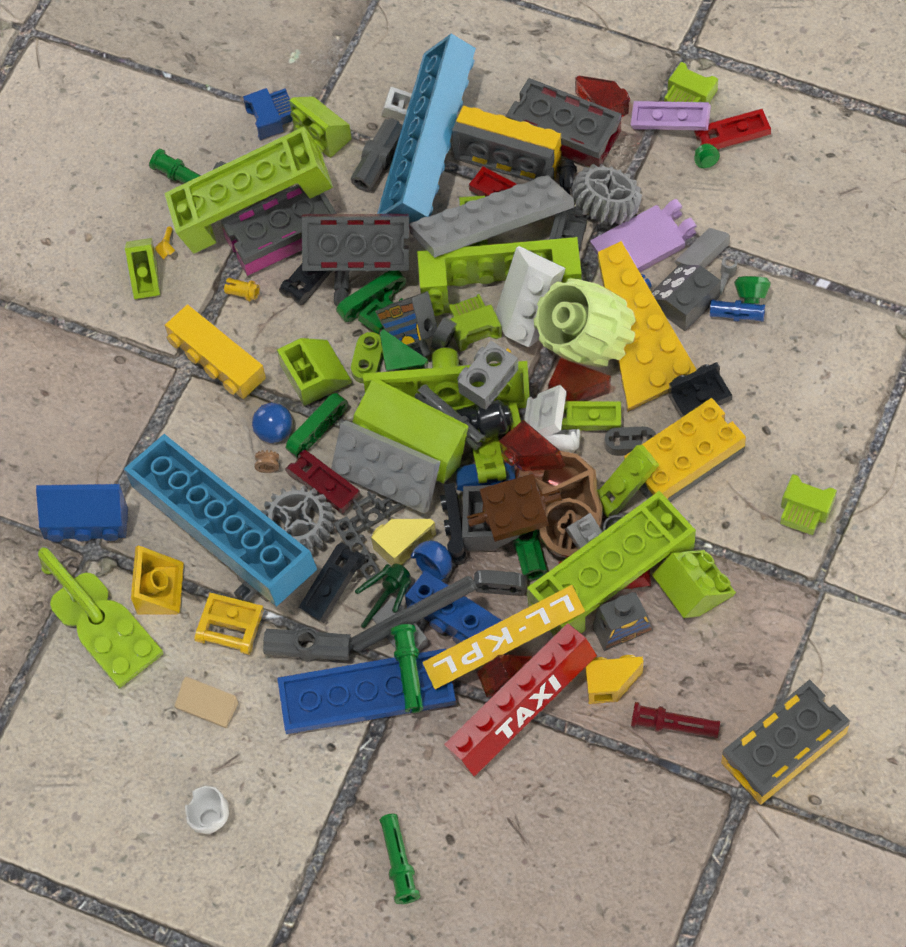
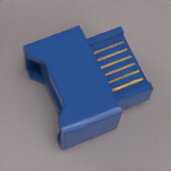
(269, 111)

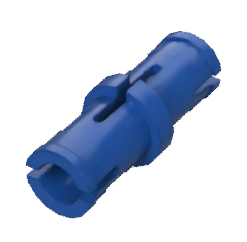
(737, 310)

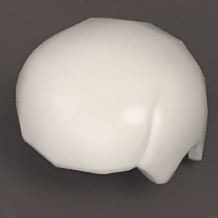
(565, 440)
(207, 810)

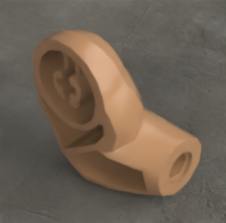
(579, 498)

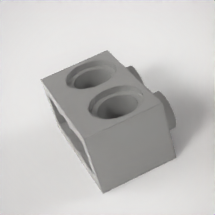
(493, 377)

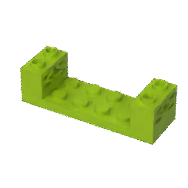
(244, 182)
(488, 265)
(617, 557)

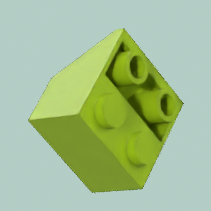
(323, 124)
(312, 368)
(693, 582)

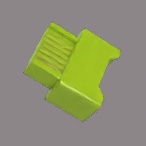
(689, 86)
(474, 322)
(805, 505)

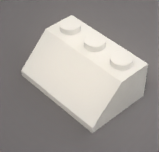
(525, 284)

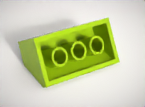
(413, 425)

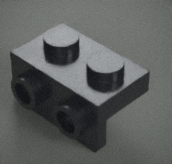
(698, 387)

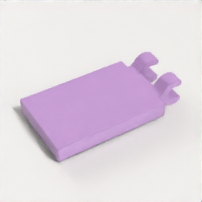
(649, 235)

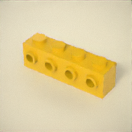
(215, 352)

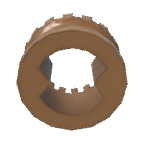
(266, 461)

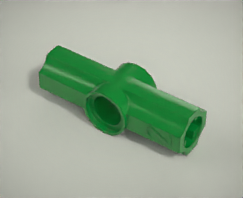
(530, 556)

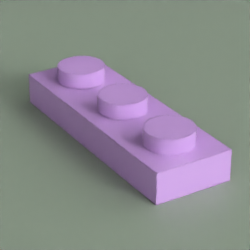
(670, 115)

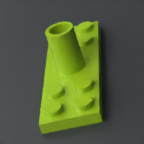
(443, 380)

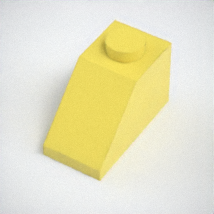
(400, 537)

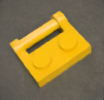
(233, 615)

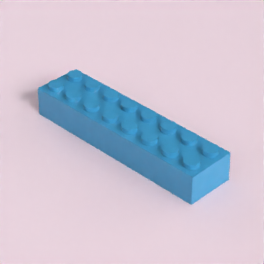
(427, 129)
(221, 519)

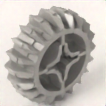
(606, 194)
(294, 511)

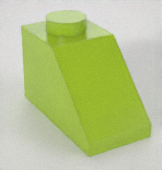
(142, 268)

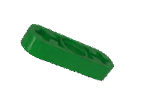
(355, 303)
(317, 424)

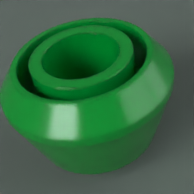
(752, 288)

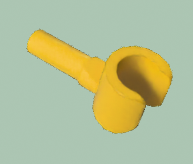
(164, 247)

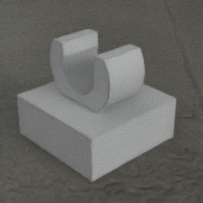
(583, 531)

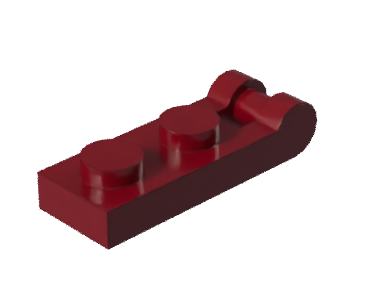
(324, 480)

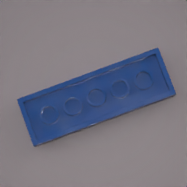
(354, 694)

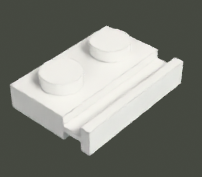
(546, 411)

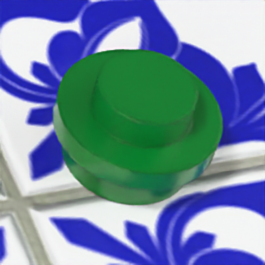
(706, 156)

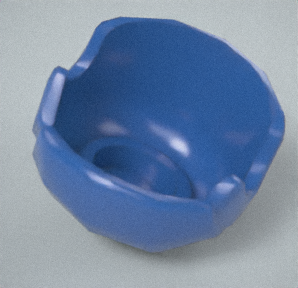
(272, 423)
(433, 558)

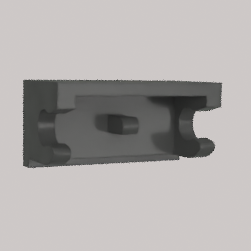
(568, 225)

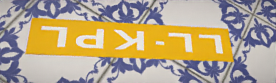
(503, 637)

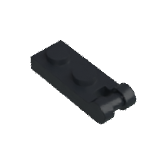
(307, 279)
(453, 525)
(331, 582)

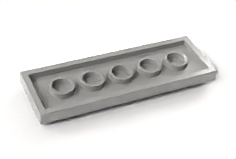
(491, 215)

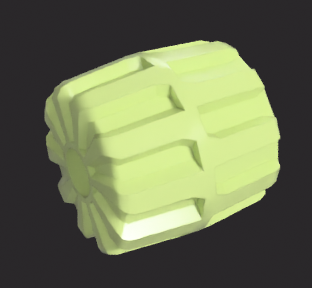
(584, 322)

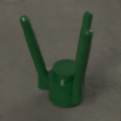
(394, 579)

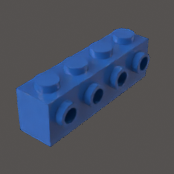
(458, 619)

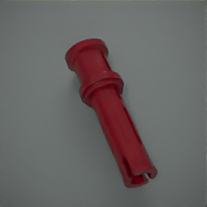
(710, 728)

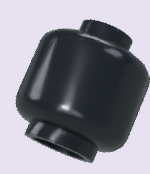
(493, 420)

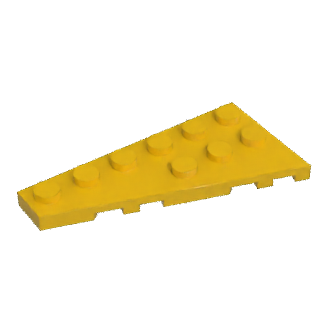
(656, 350)

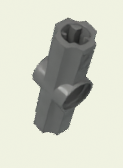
(377, 155)
(289, 643)

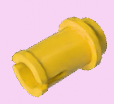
(248, 290)

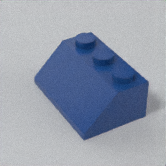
(82, 512)

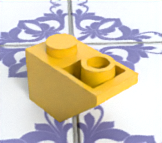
(611, 678)

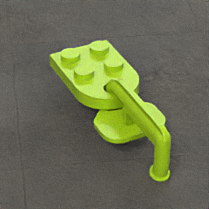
(102, 625)

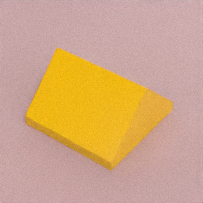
(156, 583)

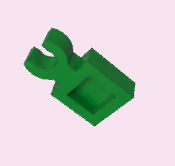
(369, 317)

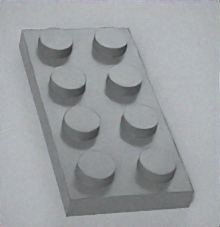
(385, 466)

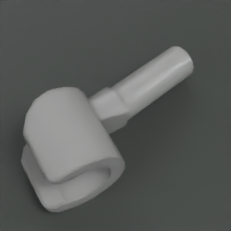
(727, 272)

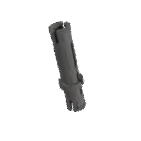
(430, 398)

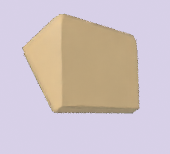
(206, 702)

